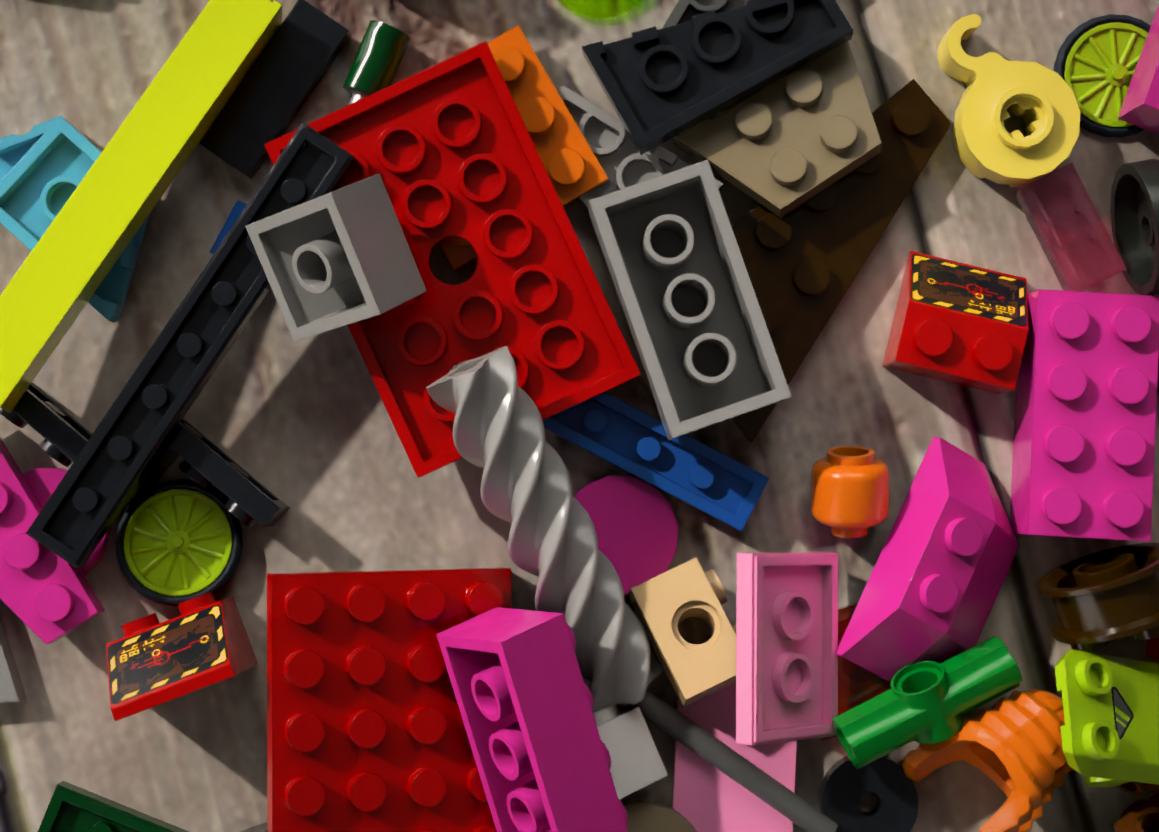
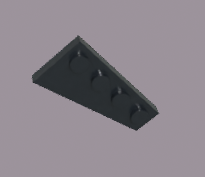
(695, 69)

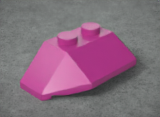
(934, 569)

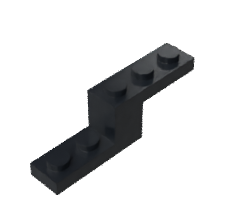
(202, 458)

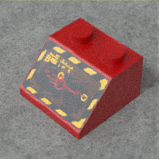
(959, 324)
(176, 656)

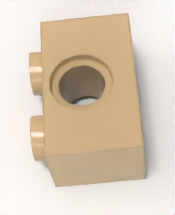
(661, 606)

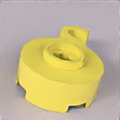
(1002, 87)

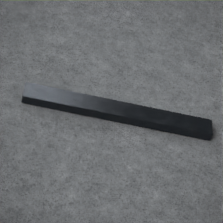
(181, 358)

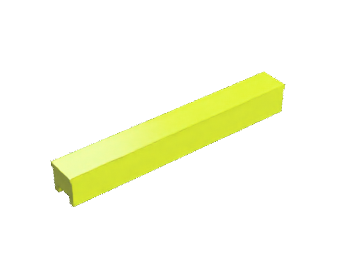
(126, 184)

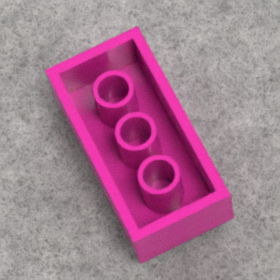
(1086, 416)
(531, 723)

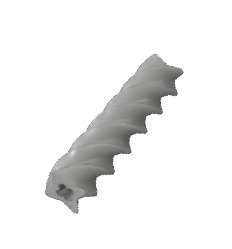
(549, 529)

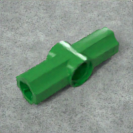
(927, 702)

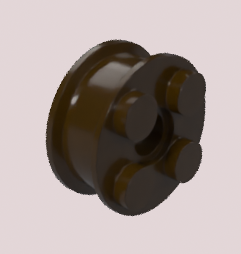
(1105, 596)

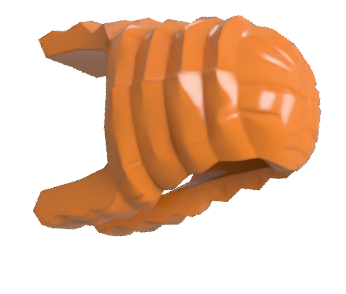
(1014, 746)

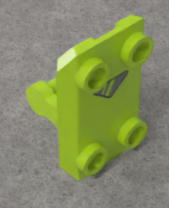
(1109, 717)

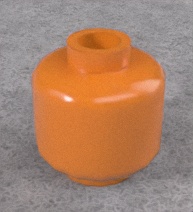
(850, 490)

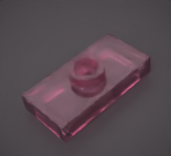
(1069, 229)

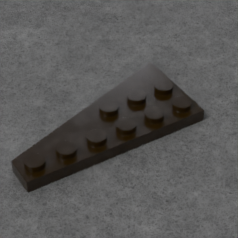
(815, 251)

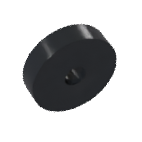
(845, 784)

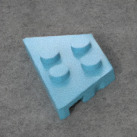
(35, 183)

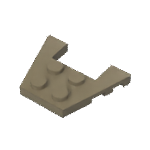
(792, 134)

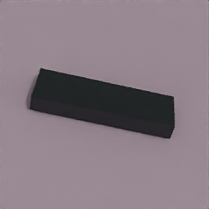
(275, 88)

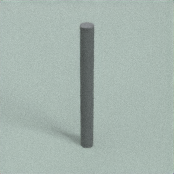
(734, 765)

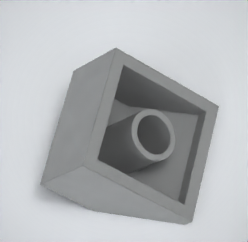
(336, 258)

